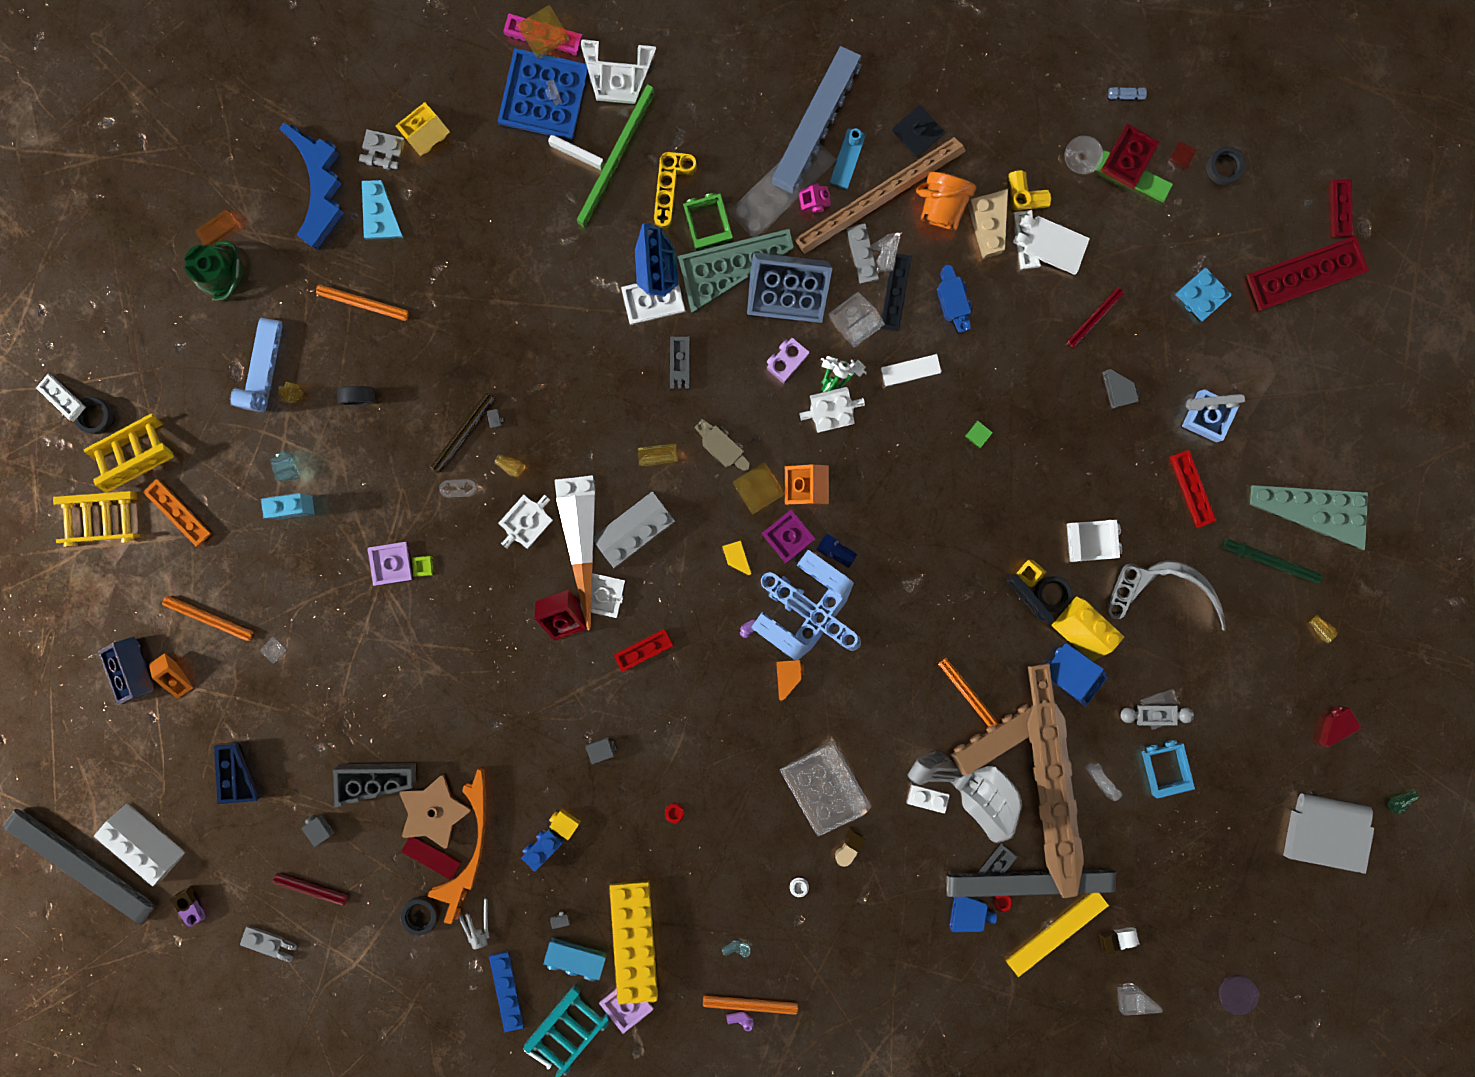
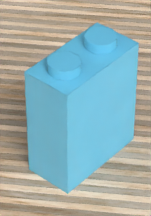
(288, 506)

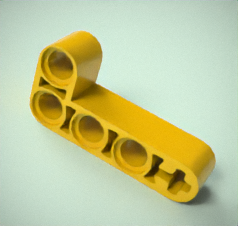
(669, 191)

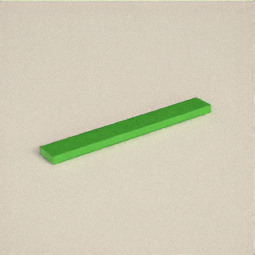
(615, 156)

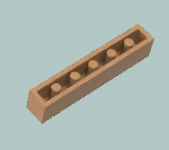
(994, 742)

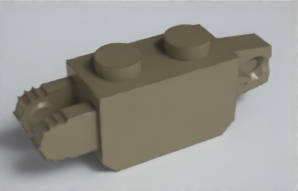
(721, 446)

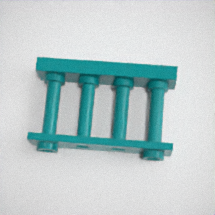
(560, 1013)

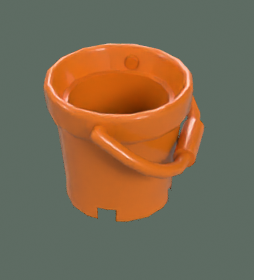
(945, 199)

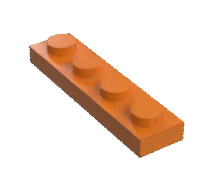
(177, 512)

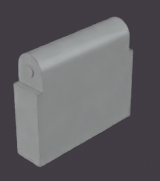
(1330, 833)

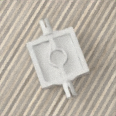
(832, 409)
(525, 521)

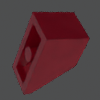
(1338, 725)

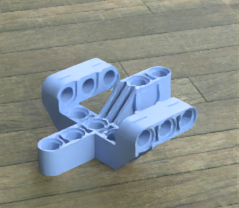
(838, 588)

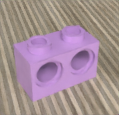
(791, 363)

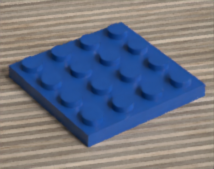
(526, 101)

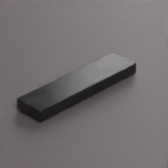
(896, 293)

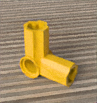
(1031, 199)

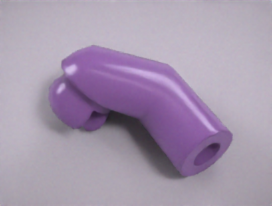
(746, 629)
(742, 1018)

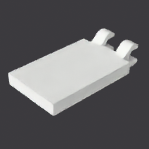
(1052, 243)

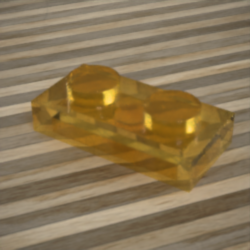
(657, 454)

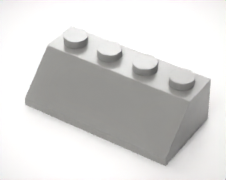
(633, 530)

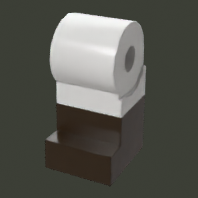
(1119, 940)

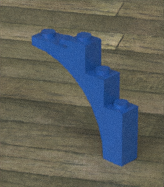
(322, 211)

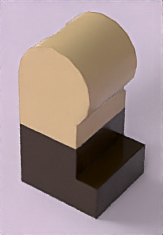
(854, 842)

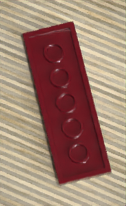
(1307, 273)

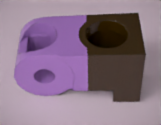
(188, 907)

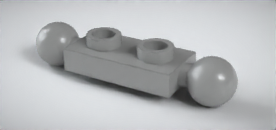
(1157, 715)

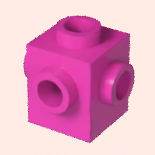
(814, 198)

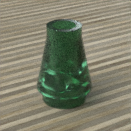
(1401, 803)

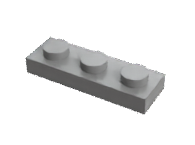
(862, 255)

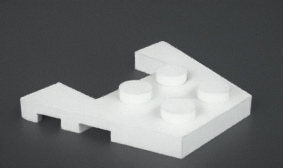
(616, 80)

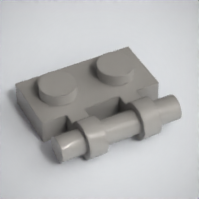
(382, 143)

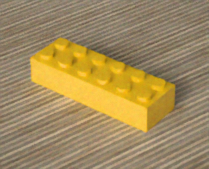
(633, 942)

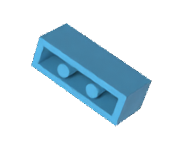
(575, 959)

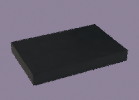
(1029, 598)

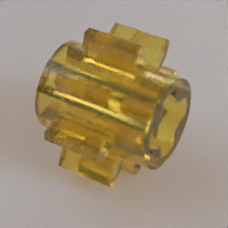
(290, 392)

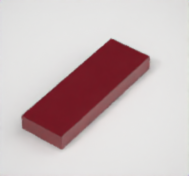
(1341, 208)
(431, 857)

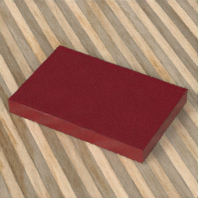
(1130, 156)

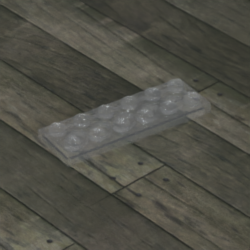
(767, 202)

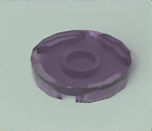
(1238, 995)

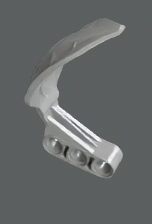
(1146, 575)
(985, 792)

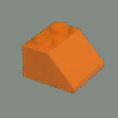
(806, 485)

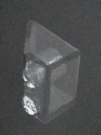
(856, 319)

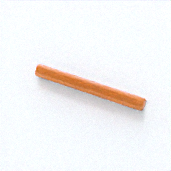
(362, 302)
(207, 618)
(968, 693)
(750, 1005)

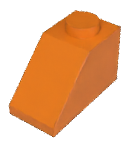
(789, 675)
(170, 676)

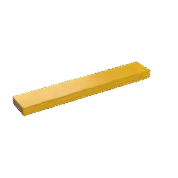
(1056, 933)

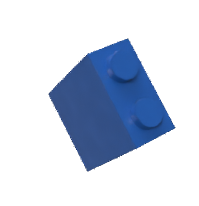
(1076, 674)

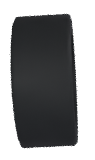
(1238, 158)
(355, 395)
(106, 422)
(1067, 590)
(408, 926)

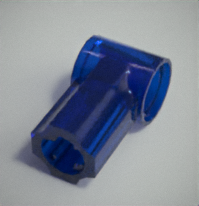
(833, 549)

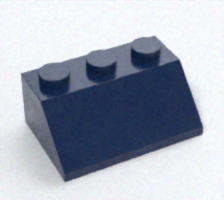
(126, 670)

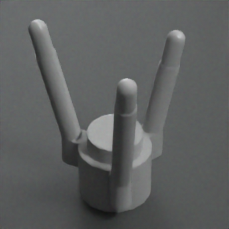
(477, 937)

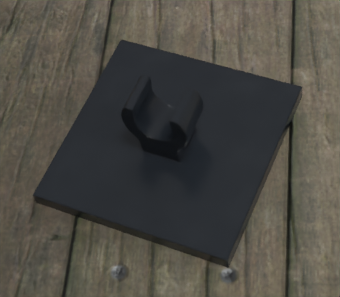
(918, 130)

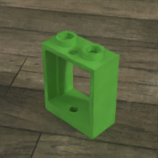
(714, 240)

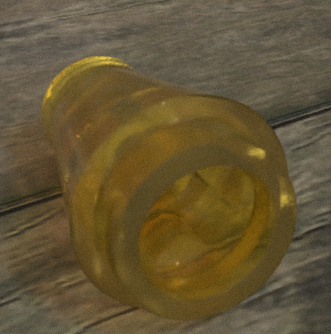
(510, 465)
(1324, 630)

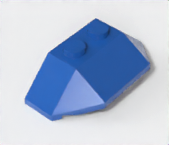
(655, 261)

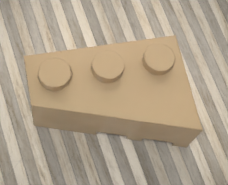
(989, 222)

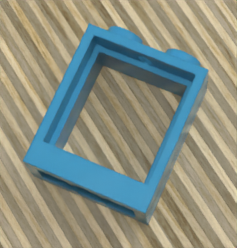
(1172, 788)

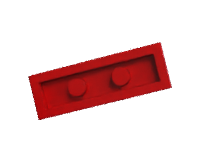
(643, 650)

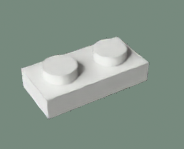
(928, 798)

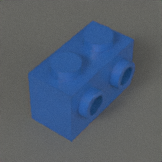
(542, 849)

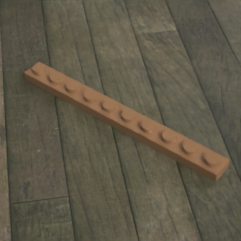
(879, 195)

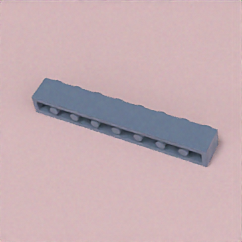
(816, 120)

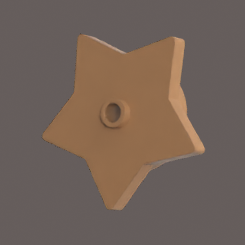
(436, 798)

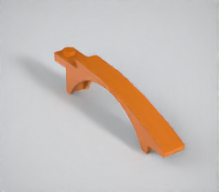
(454, 890)

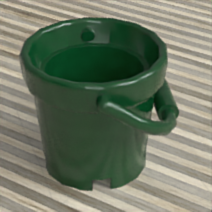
(214, 269)

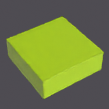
(422, 566)

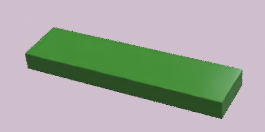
(1148, 183)

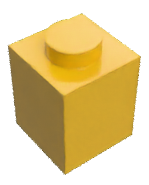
(1031, 573)
(564, 823)

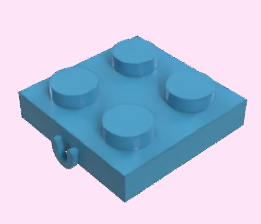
(1203, 294)

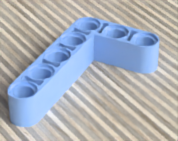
(261, 367)

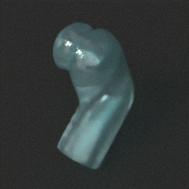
(738, 947)

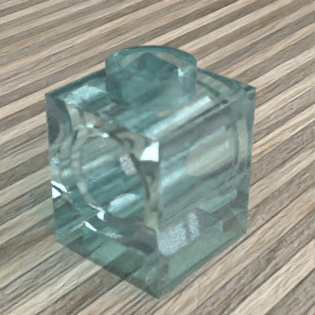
(284, 467)

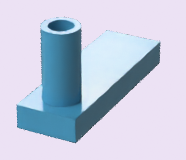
(847, 158)

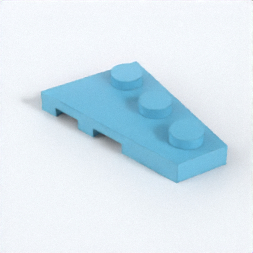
(378, 215)

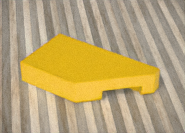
(736, 557)

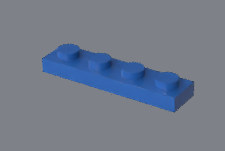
(506, 991)

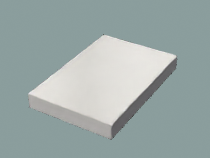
(647, 307)

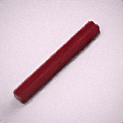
(1096, 317)
(310, 889)

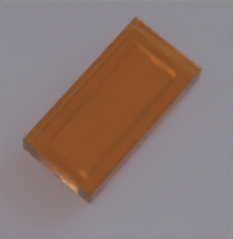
(216, 228)

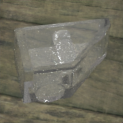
(1135, 1001)

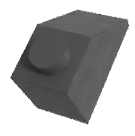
(1120, 389)

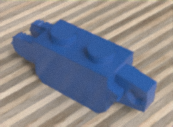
(954, 300)

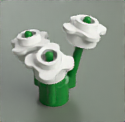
(841, 370)

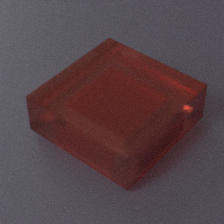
(1183, 154)

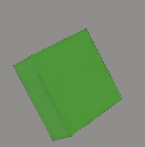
(978, 434)

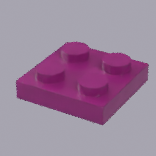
(788, 536)

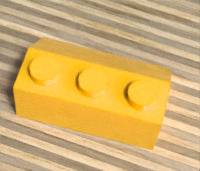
(1087, 630)

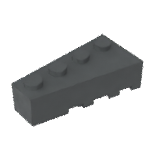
(366, 781)

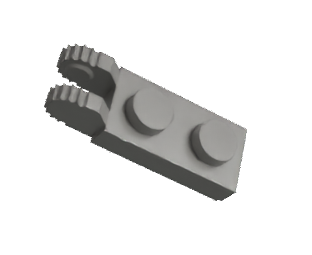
(1213, 402)
(267, 943)

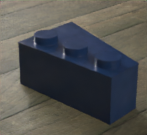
(232, 775)

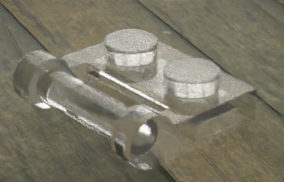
(1103, 782)

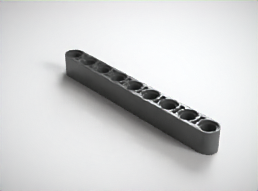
(79, 866)
(1024, 883)

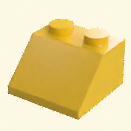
(422, 129)

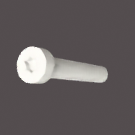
(540, 1059)

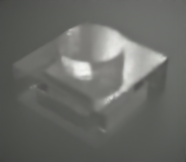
(552, 92)
(273, 650)

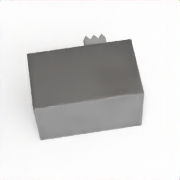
(494, 418)
(560, 920)

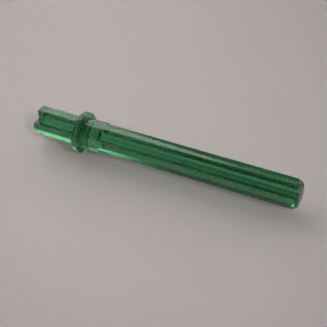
(1278, 563)

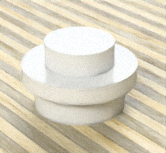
(799, 887)

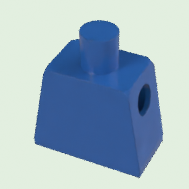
(970, 915)

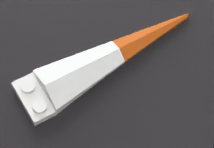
(577, 513)

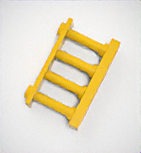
(134, 467)
(105, 501)

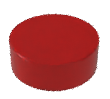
(674, 813)
(1002, 903)

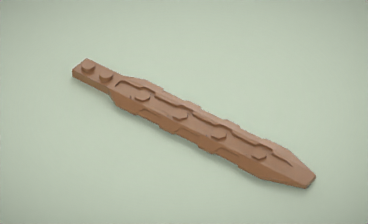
(1054, 783)

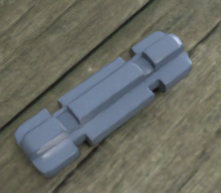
(1127, 93)

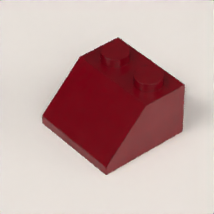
(560, 615)

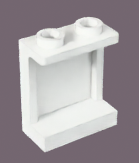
(1094, 540)

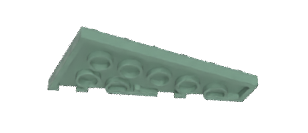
(721, 267)
(1324, 511)

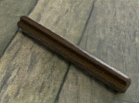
(462, 432)

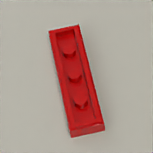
(1193, 488)

